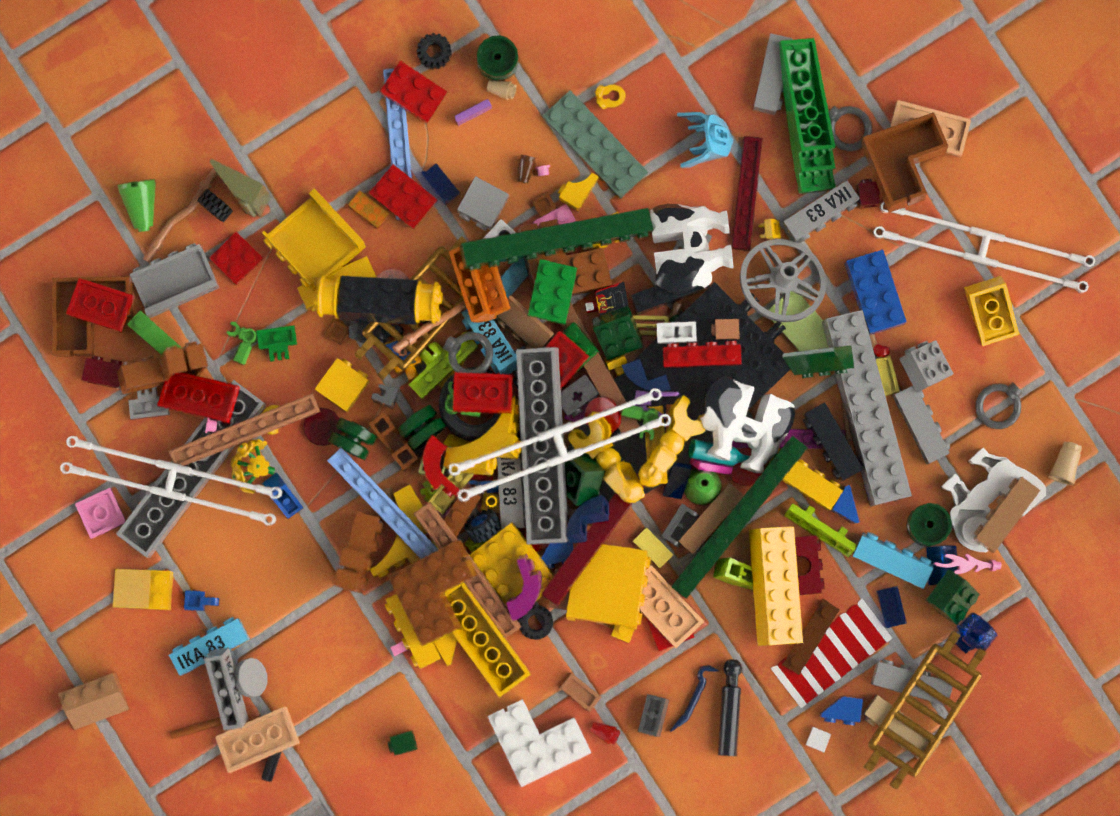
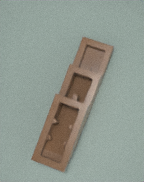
(711, 518)

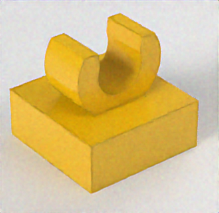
(772, 229)
(616, 364)

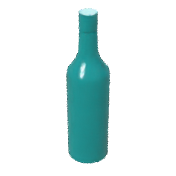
(699, 450)

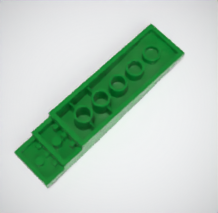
(807, 116)

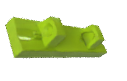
(825, 533)

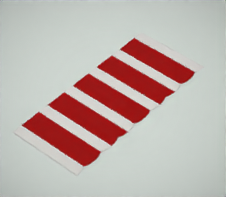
(841, 649)

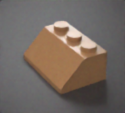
(523, 327)
(94, 701)

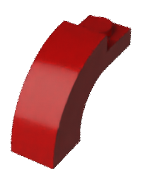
(431, 464)

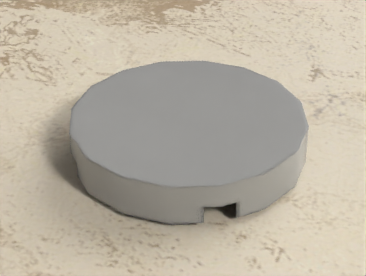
(251, 677)

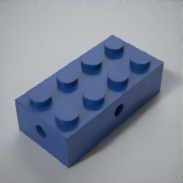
(875, 292)

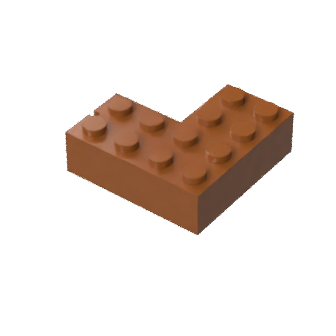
(894, 155)
(591, 265)
(72, 334)
(153, 372)
(358, 554)
(423, 588)

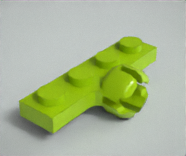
(438, 366)

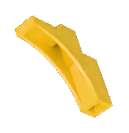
(498, 437)
(409, 504)

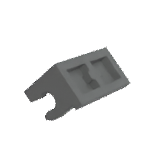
(387, 399)
(679, 525)
(653, 715)

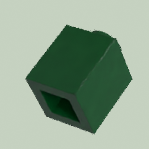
(402, 743)

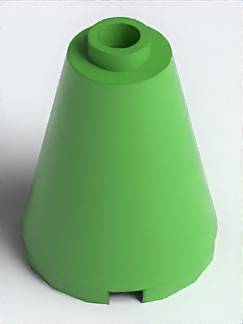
(139, 202)
(697, 493)

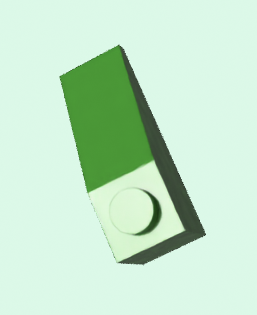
(151, 332)

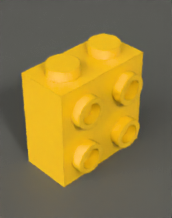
(342, 384)

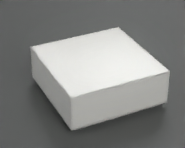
(818, 739)

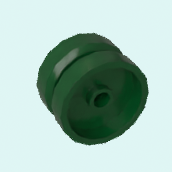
(497, 69)
(422, 427)
(352, 439)
(918, 529)

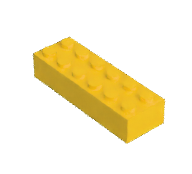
(775, 586)

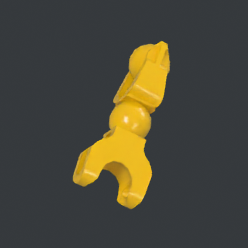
(671, 443)
(618, 474)

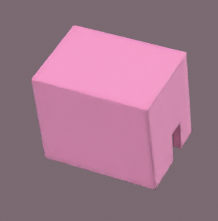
(398, 649)

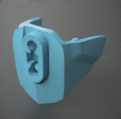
(717, 134)

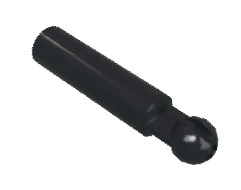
(730, 709)

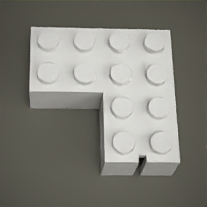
(533, 753)

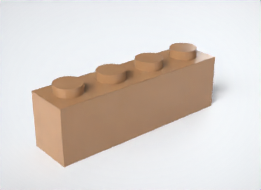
(1006, 514)

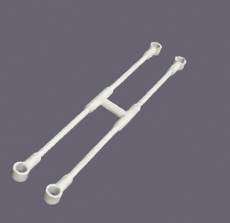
(981, 257)
(563, 454)
(173, 469)

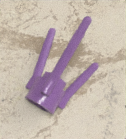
(654, 394)

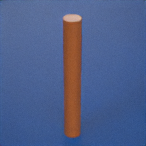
(196, 728)

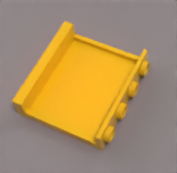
(314, 241)
(611, 587)

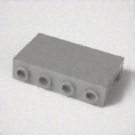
(174, 280)

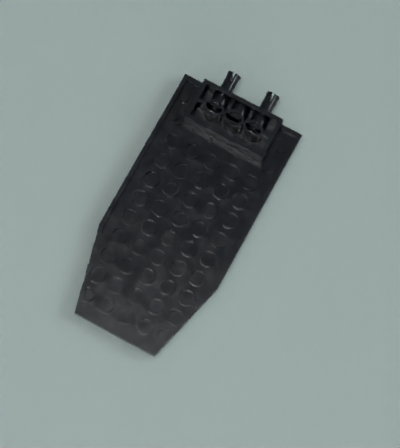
(760, 368)

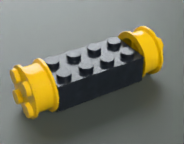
(378, 299)

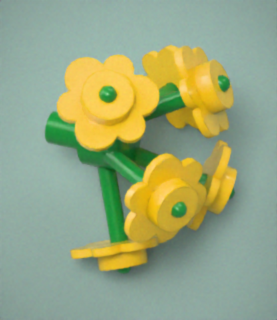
(256, 467)

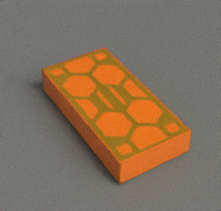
(368, 209)

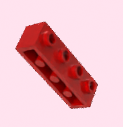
(702, 356)

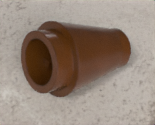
(525, 168)

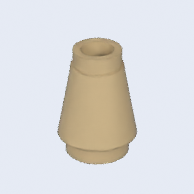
(503, 89)

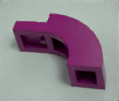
(522, 603)

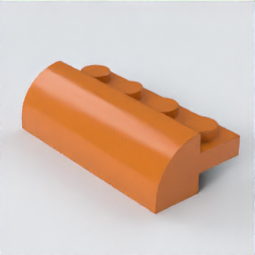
(480, 289)

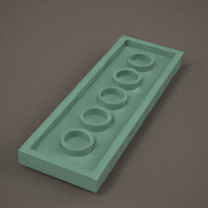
(595, 144)

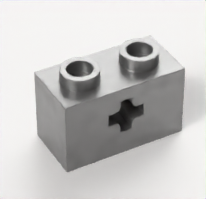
(581, 386)

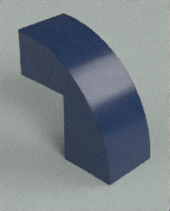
(636, 374)
(589, 512)

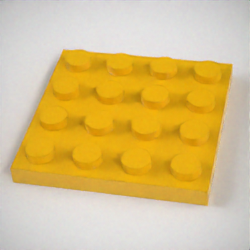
(499, 562)

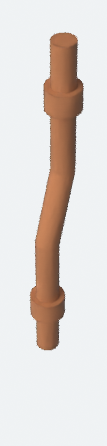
(156, 244)
(410, 338)

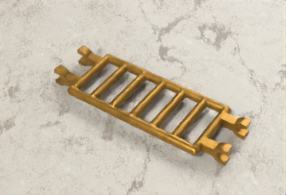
(427, 337)
(905, 697)

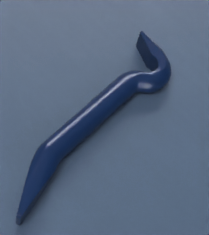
(695, 697)

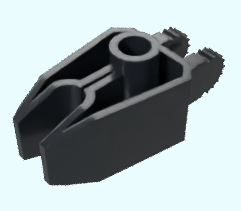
(356, 329)

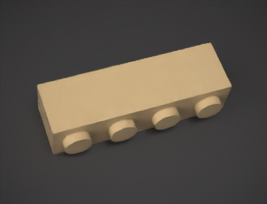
(877, 712)

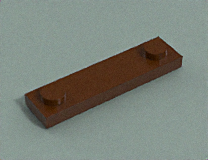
(811, 637)

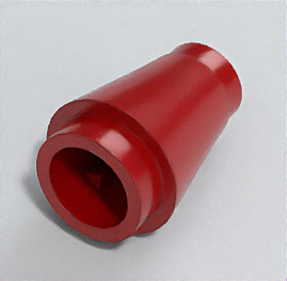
(606, 732)

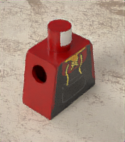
(608, 299)

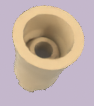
(1066, 464)

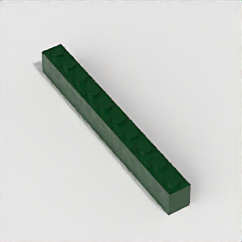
(556, 238)
(739, 516)

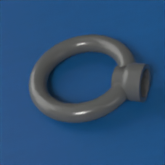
(836, 113)
(454, 344)
(1012, 391)

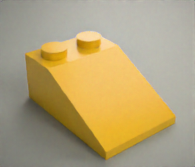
(991, 310)
(143, 589)

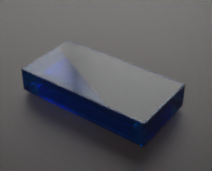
(677, 480)

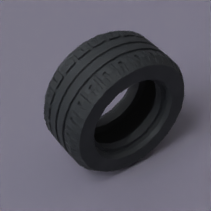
(454, 423)

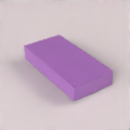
(473, 112)

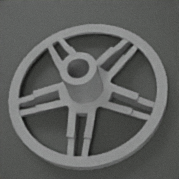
(784, 279)

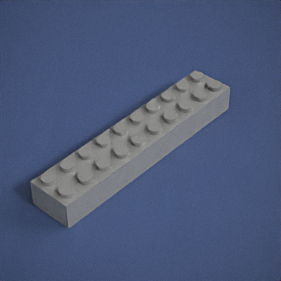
(540, 412)
(868, 412)
(158, 514)

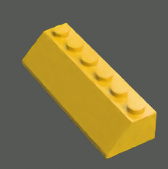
(485, 642)

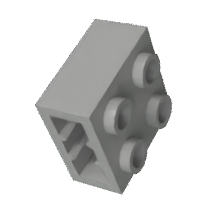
(482, 204)
(925, 365)

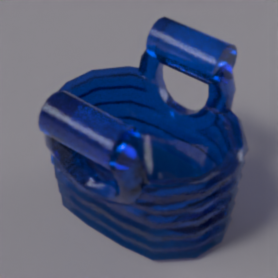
(977, 633)

